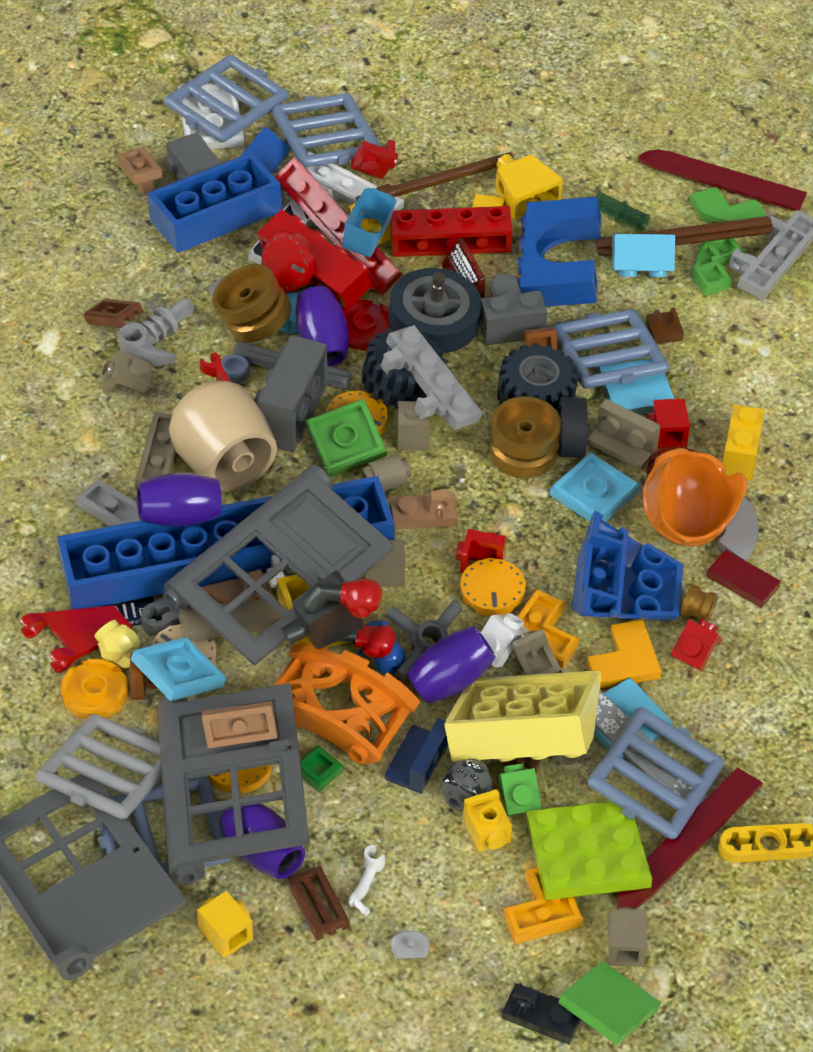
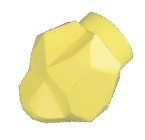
(117, 643)

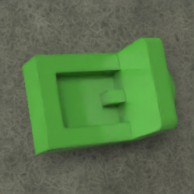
(519, 789)

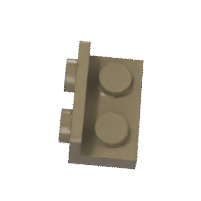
(625, 434)

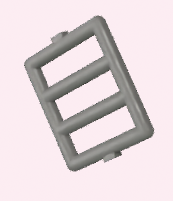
(81, 739)

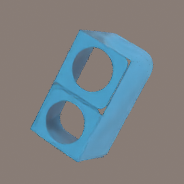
(375, 206)

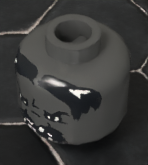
(465, 780)

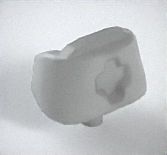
(410, 945)

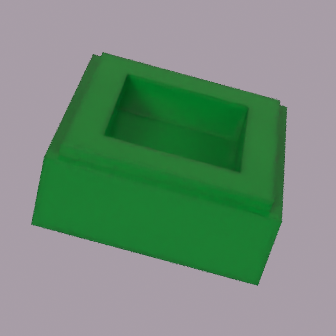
(320, 768)

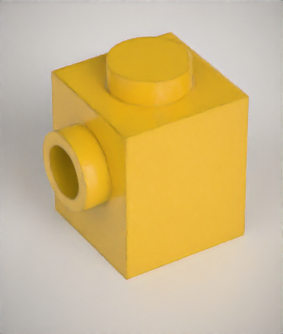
(225, 923)

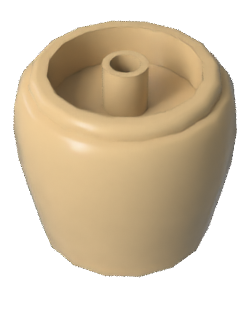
(223, 434)

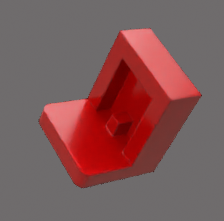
(375, 159)
(480, 546)
(696, 643)

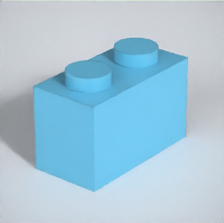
(643, 253)

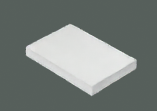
(213, 116)

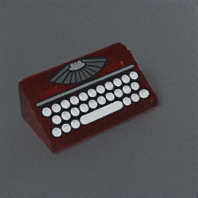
(462, 262)

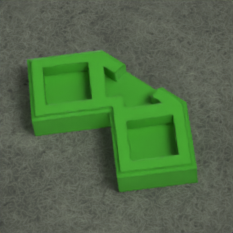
(713, 207)
(709, 269)

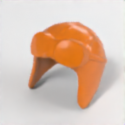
(691, 497)

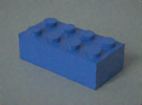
(214, 202)

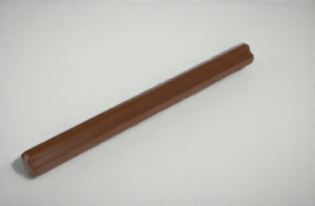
(703, 232)

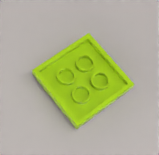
(587, 850)

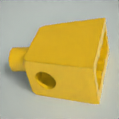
(526, 182)

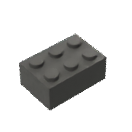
(293, 390)

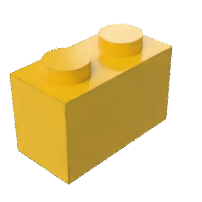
(743, 440)

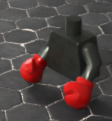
(335, 612)

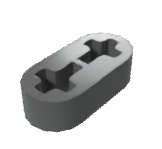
(161, 610)

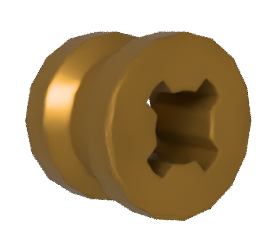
(699, 603)

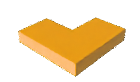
(542, 613)
(633, 658)
(541, 916)

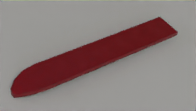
(724, 178)
(698, 830)

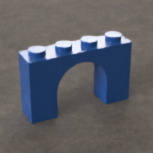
(547, 226)

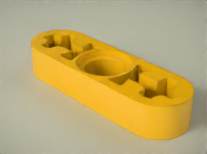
(759, 853)

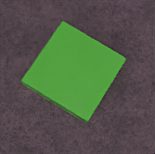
(346, 437)
(609, 1002)

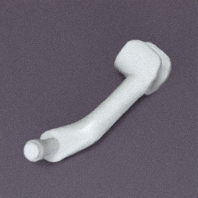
(372, 866)

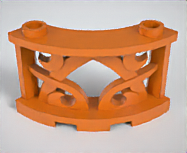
(342, 726)

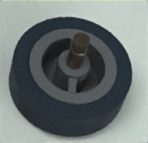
(438, 305)

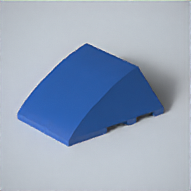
(624, 577)

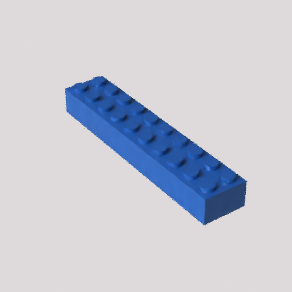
(140, 557)

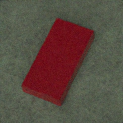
(743, 578)

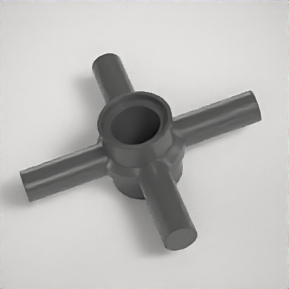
(431, 628)

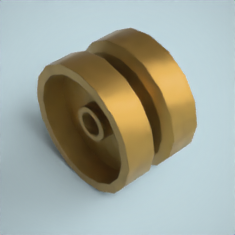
(251, 303)
(525, 437)

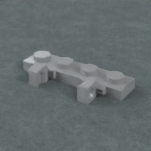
(787, 244)
(441, 387)

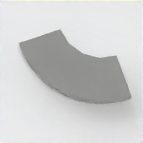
(741, 532)

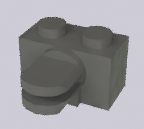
(510, 311)

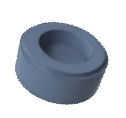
(236, 368)

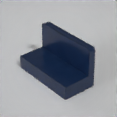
(418, 757)

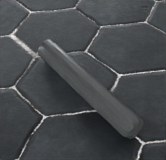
(268, 358)

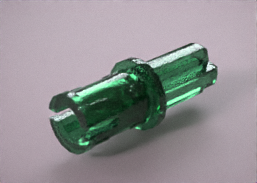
(623, 212)

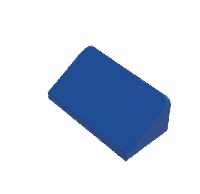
(268, 149)

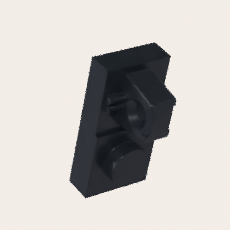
(540, 1014)

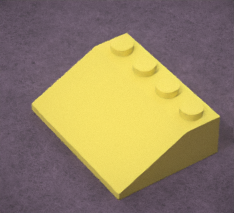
(525, 717)

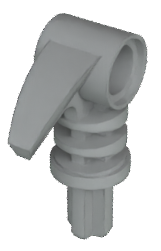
(140, 337)

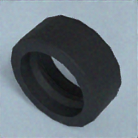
(573, 427)

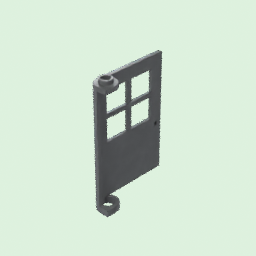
(307, 531)
(186, 757)
(98, 902)

